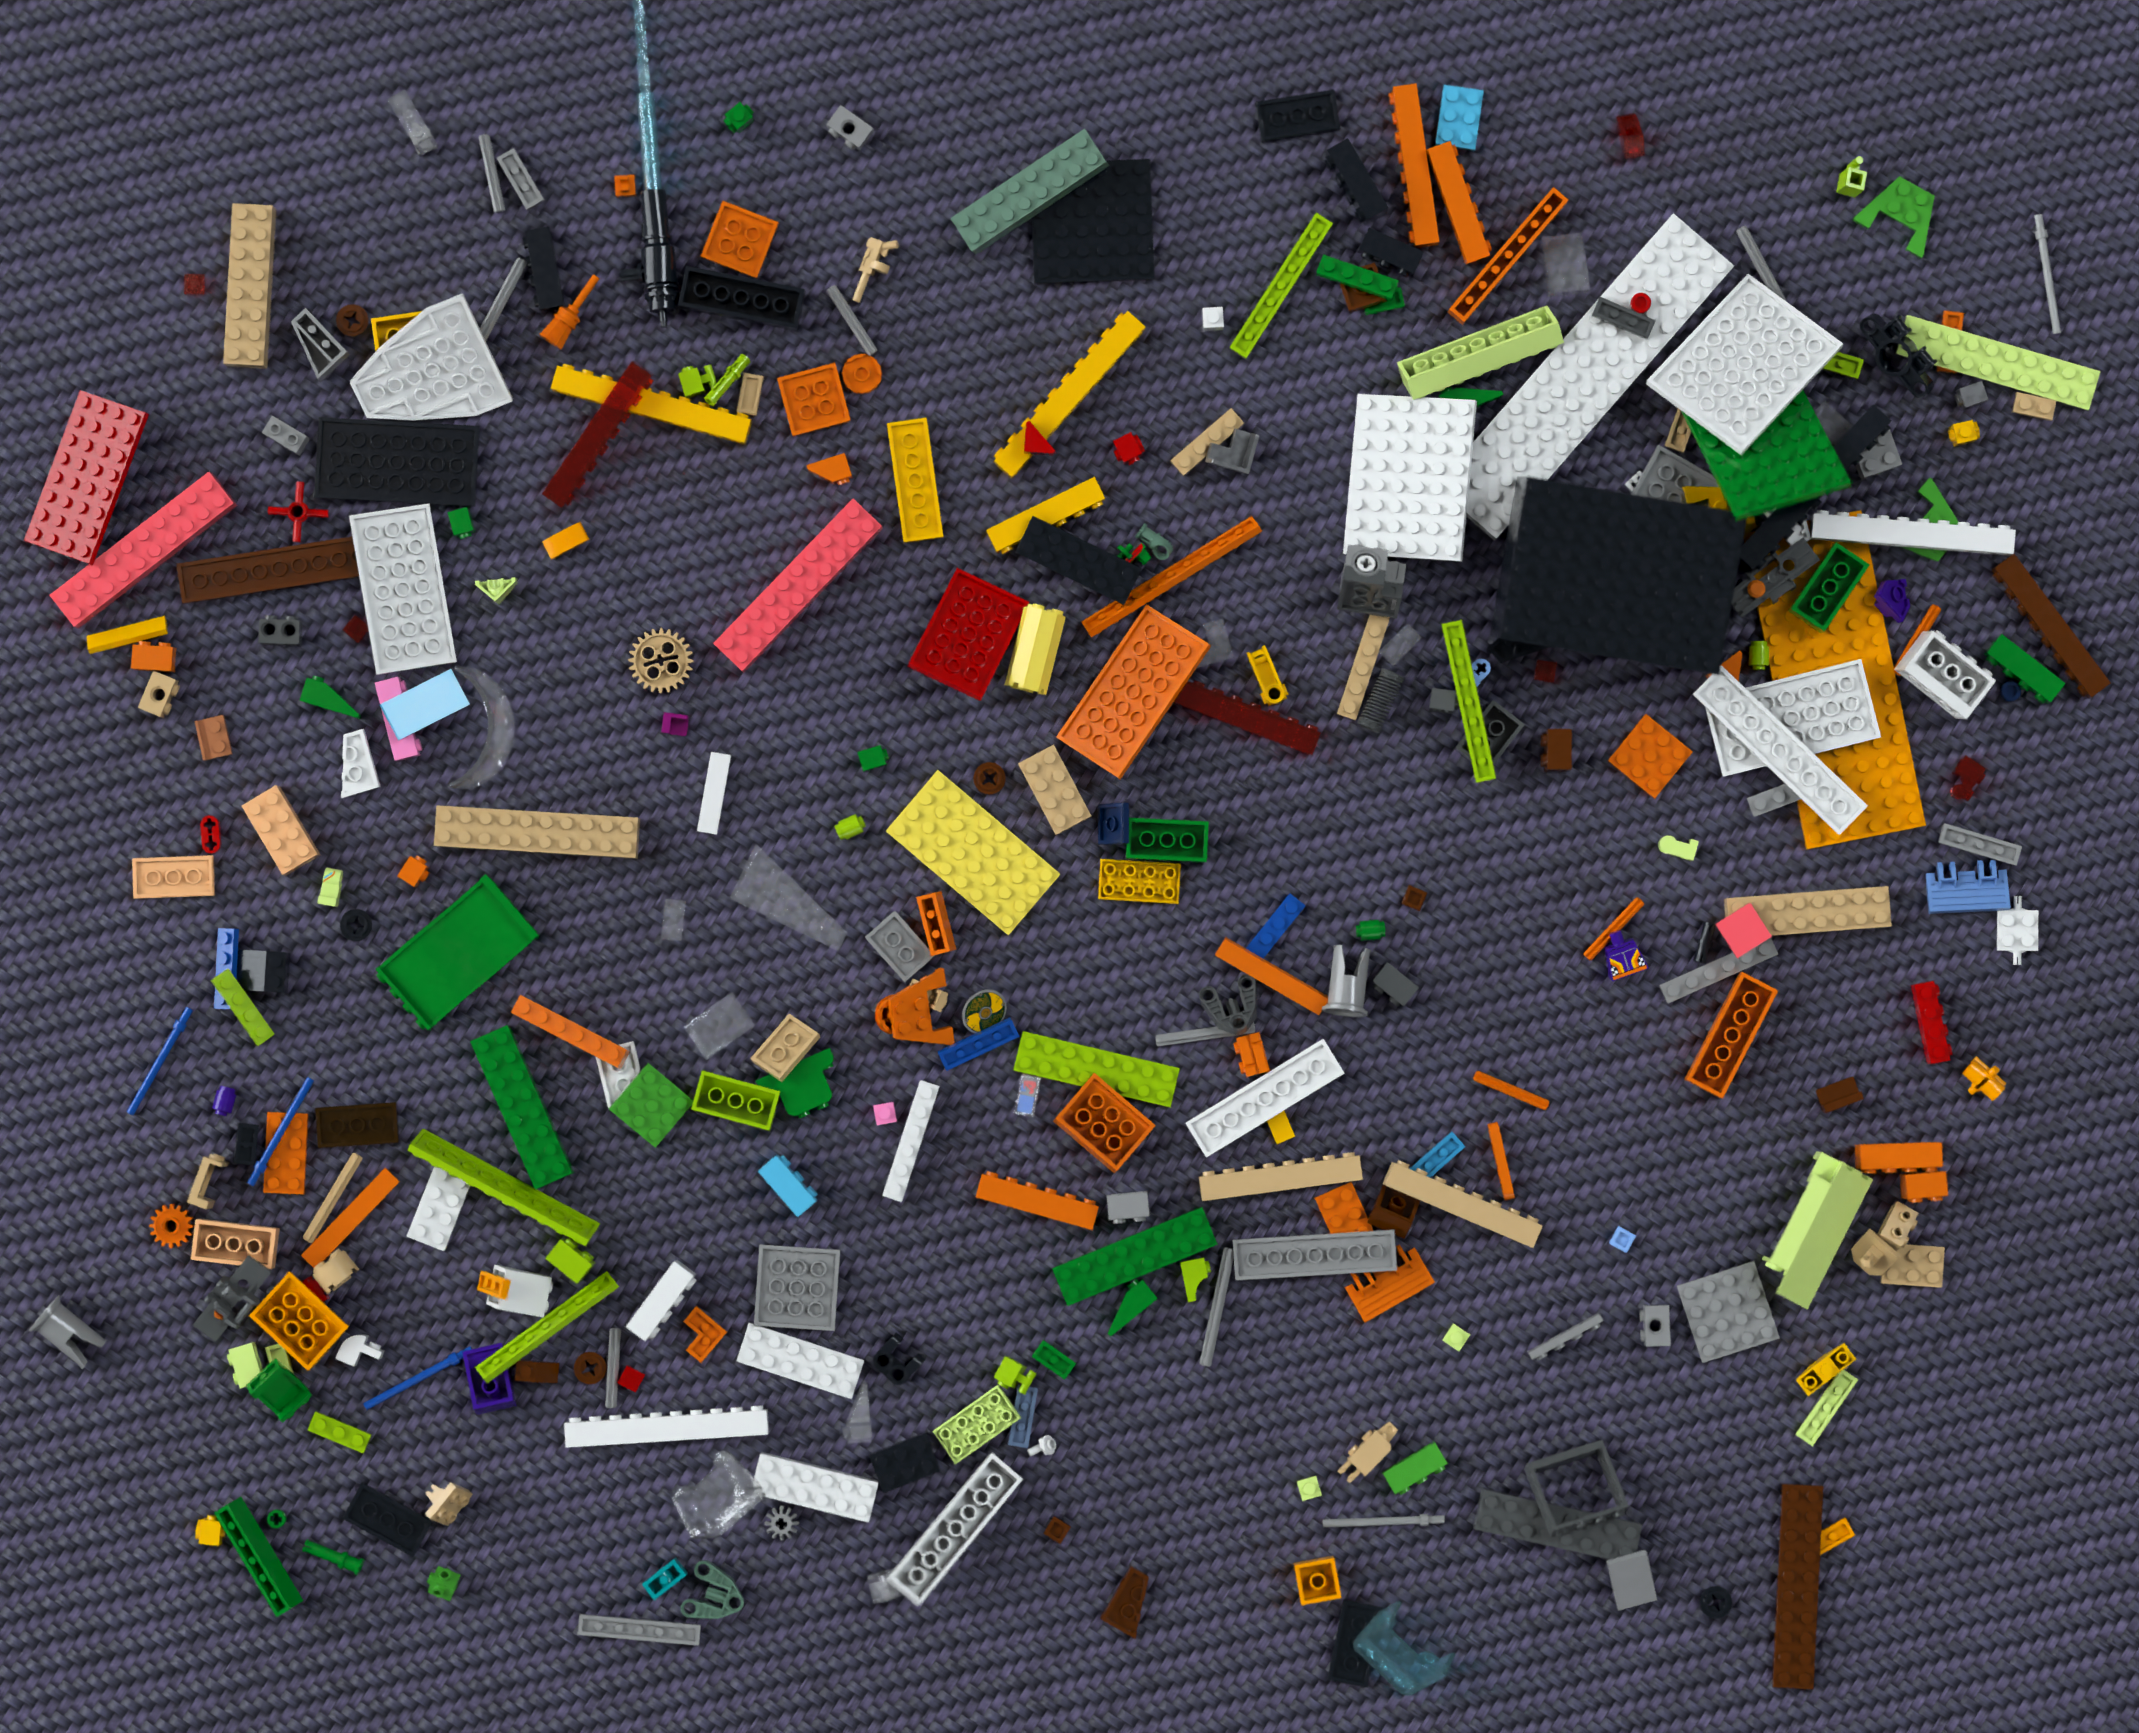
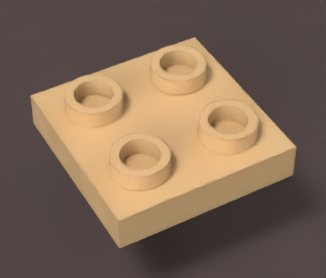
(447, 1502)

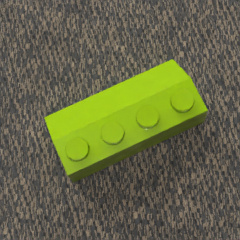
(736, 1100)

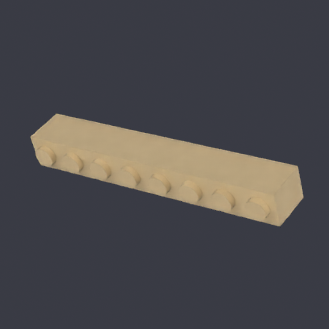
(1279, 1178)
(1462, 1204)

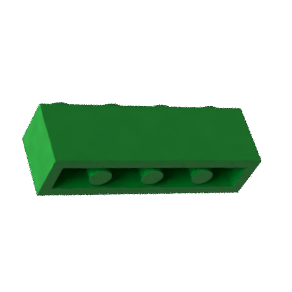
(2024, 669)

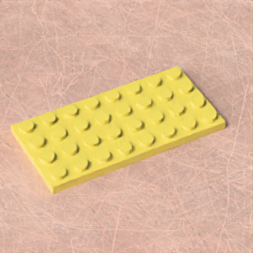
(973, 852)

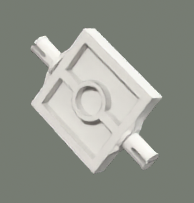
(2017, 930)

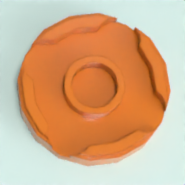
(862, 373)

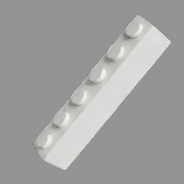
(911, 1140)

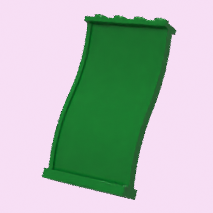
(457, 953)

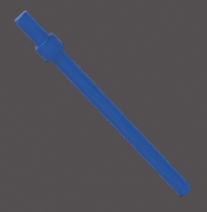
(179, 1026)
(260, 1166)
(453, 1359)

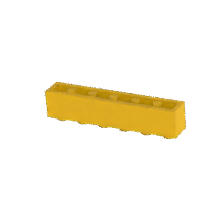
(1053, 511)

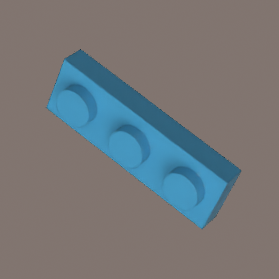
(1439, 1155)

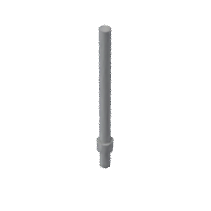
(2041, 235)
(1423, 1520)

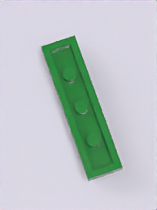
(1357, 277)

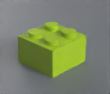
(571, 1260)

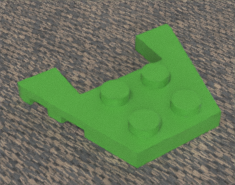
(1906, 205)
(1939, 511)

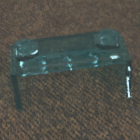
(1395, 1658)

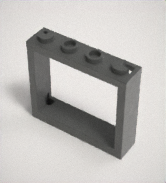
(1569, 1456)

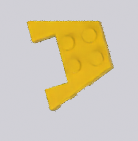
(1715, 500)

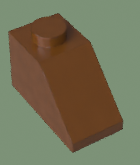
(537, 1371)

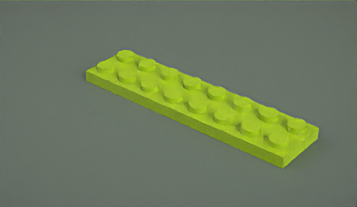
(1077, 1063)

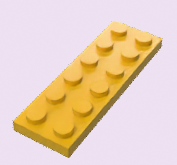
(915, 480)

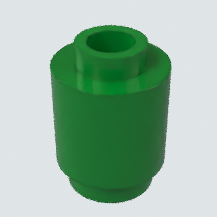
(1370, 930)

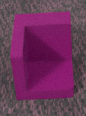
(675, 724)

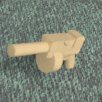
(871, 263)

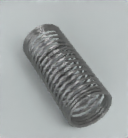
(1373, 725)

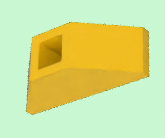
(1825, 1368)

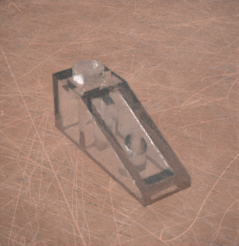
(858, 1424)

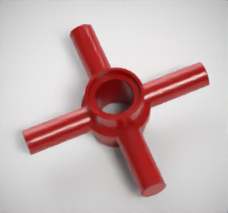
(289, 511)

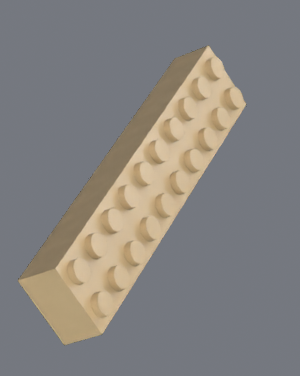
(537, 832)

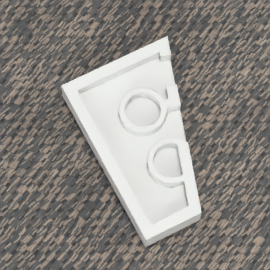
(358, 765)

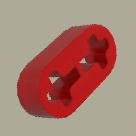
(205, 834)

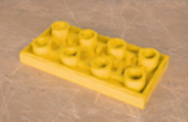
(1139, 881)

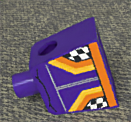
(1623, 957)

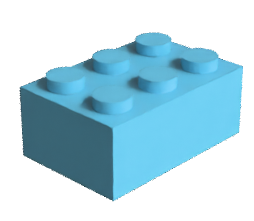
(788, 1184)

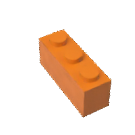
(936, 923)

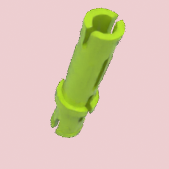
(732, 373)

